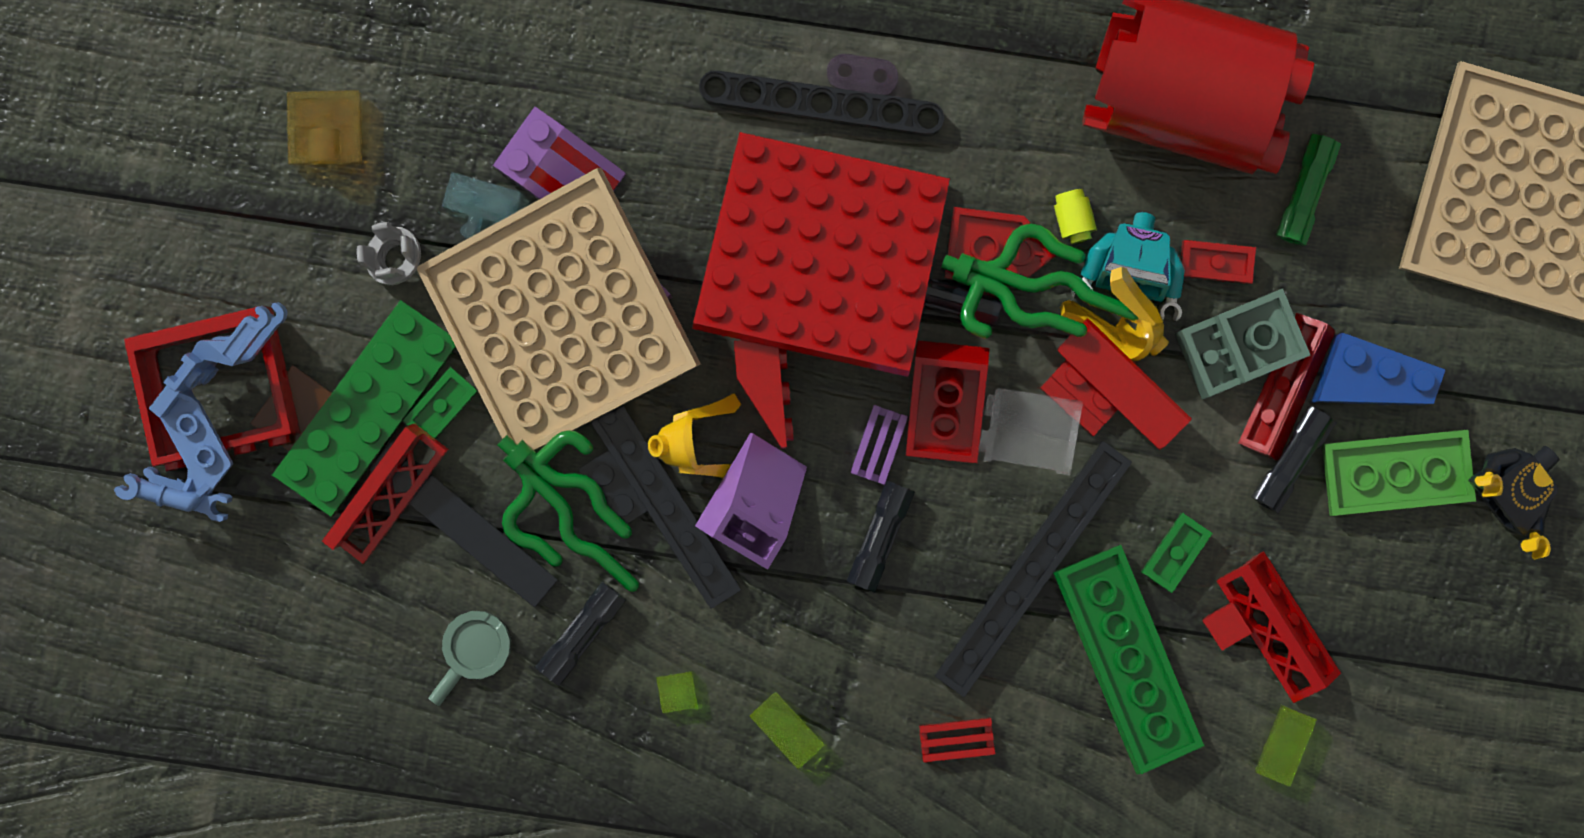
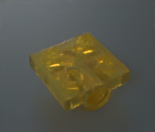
(324, 127)

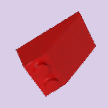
(947, 401)

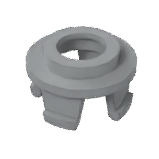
(374, 254)

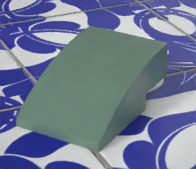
(1242, 344)

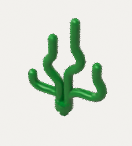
(992, 276)
(535, 477)

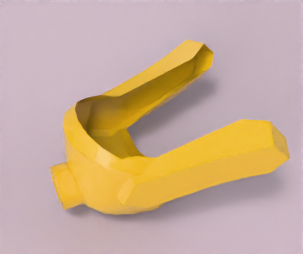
(1150, 327)
(675, 440)

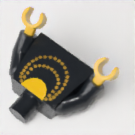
(1519, 493)

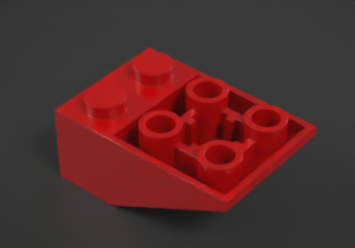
(760, 378)

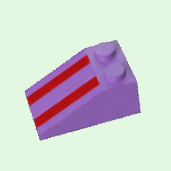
(549, 156)

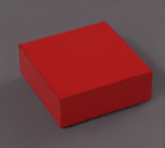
(1228, 625)

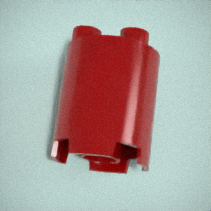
(1199, 83)

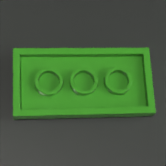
(1398, 472)

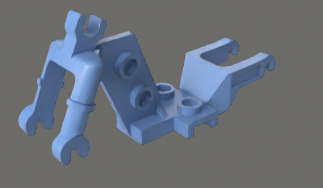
(190, 424)

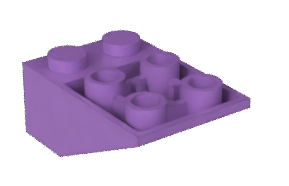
(755, 501)

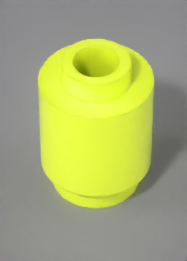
(1075, 216)

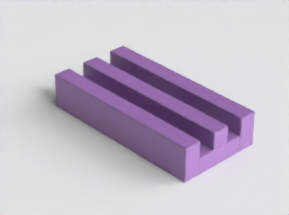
(889, 415)

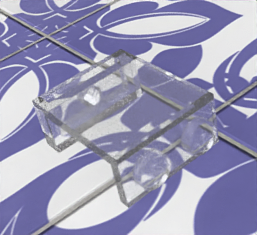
(1031, 429)

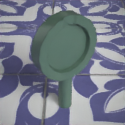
(474, 648)

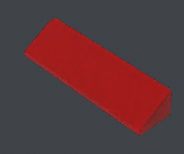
(1125, 385)
(1286, 393)

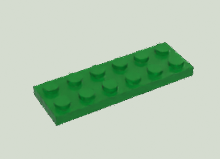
(365, 409)
(1128, 659)

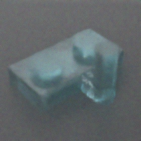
(479, 201)

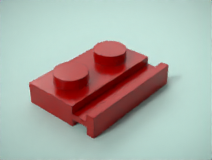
(1070, 384)

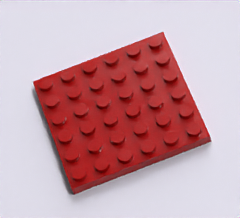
(822, 254)

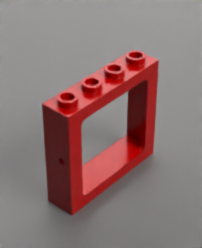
(148, 385)

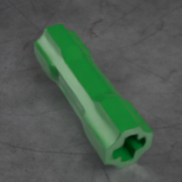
(1300, 213)

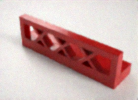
(375, 484)
(1285, 625)

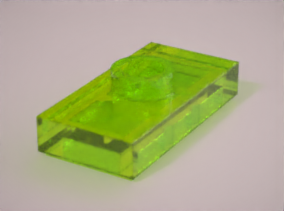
(786, 730)
(1285, 745)

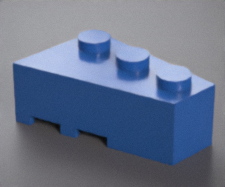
(1374, 375)

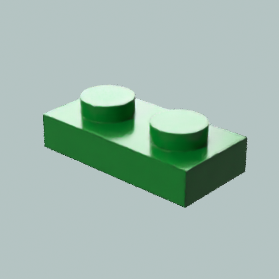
(442, 403)
(1176, 552)

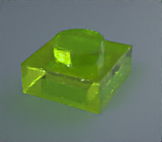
(677, 692)

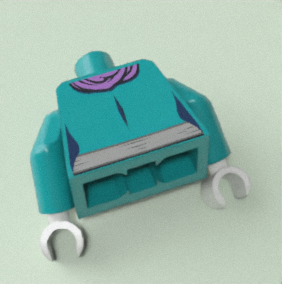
(1146, 256)

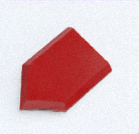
(985, 236)

